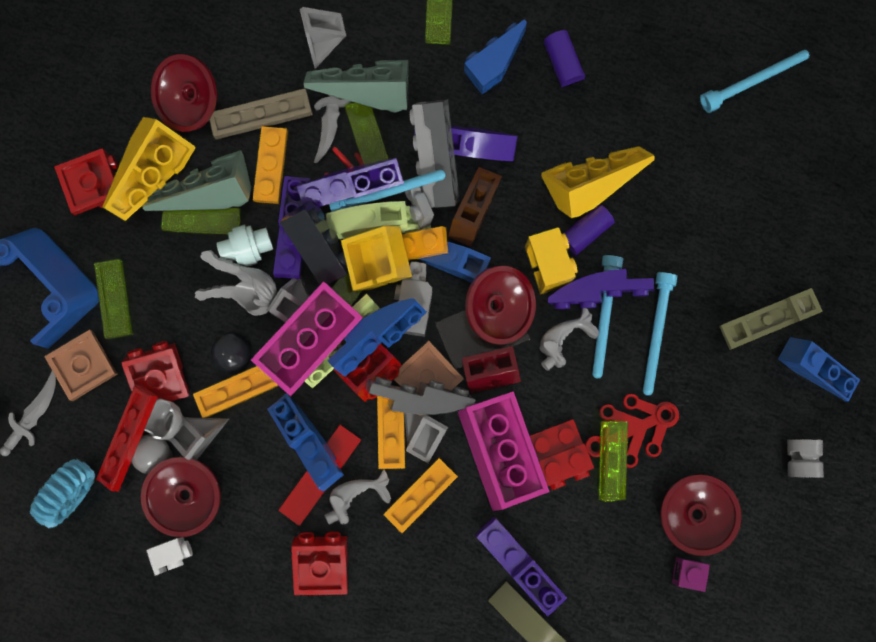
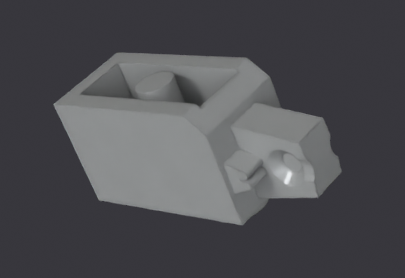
(421, 291)

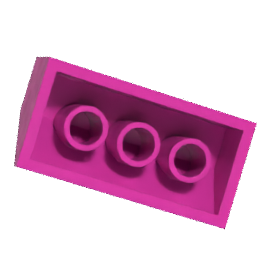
(306, 338)
(503, 451)

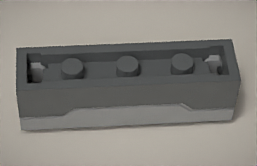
(435, 151)

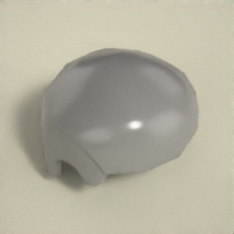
(164, 420)
(150, 453)

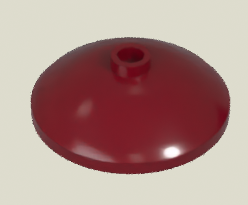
(173, 92)
(512, 308)
(164, 501)
(718, 515)

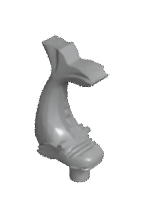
(553, 338)
(343, 494)

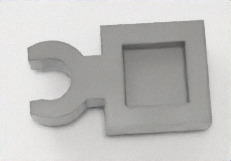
(420, 208)

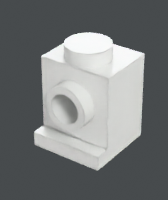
(169, 555)

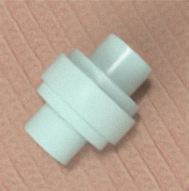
(245, 245)

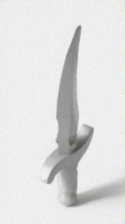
(329, 122)
(29, 417)

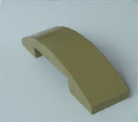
(770, 318)
(523, 616)

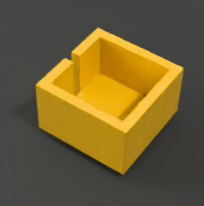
(550, 255)
(376, 258)

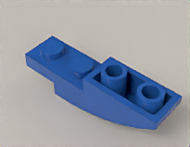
(381, 326)
(306, 441)

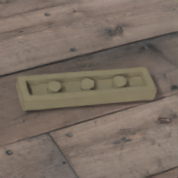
(260, 113)

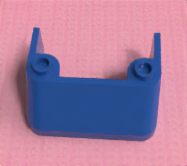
(70, 288)

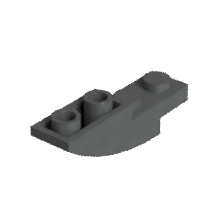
(429, 399)

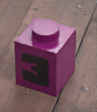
(690, 574)

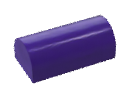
(564, 58)
(588, 228)

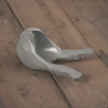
(252, 293)

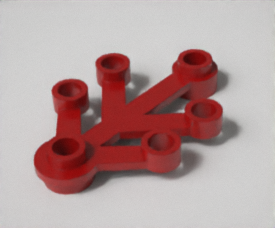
(638, 427)

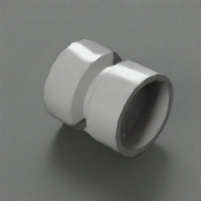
(805, 458)

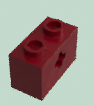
(491, 369)

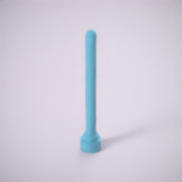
(713, 99)
(408, 185)
(609, 263)
(665, 283)

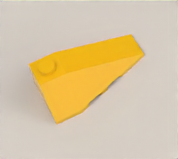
(148, 162)
(587, 185)

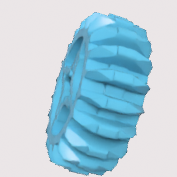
(62, 493)

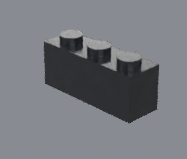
(315, 242)

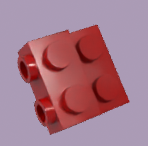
(87, 180)
(377, 364)
(157, 371)
(561, 454)
(320, 564)

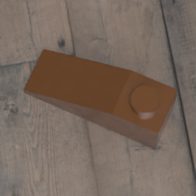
(474, 207)

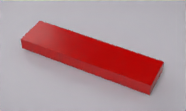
(127, 438)
(306, 492)

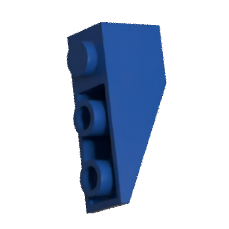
(490, 64)
(459, 262)
(818, 367)

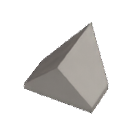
(323, 32)
(289, 299)
(196, 435)
(423, 435)

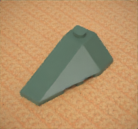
(377, 86)
(214, 188)

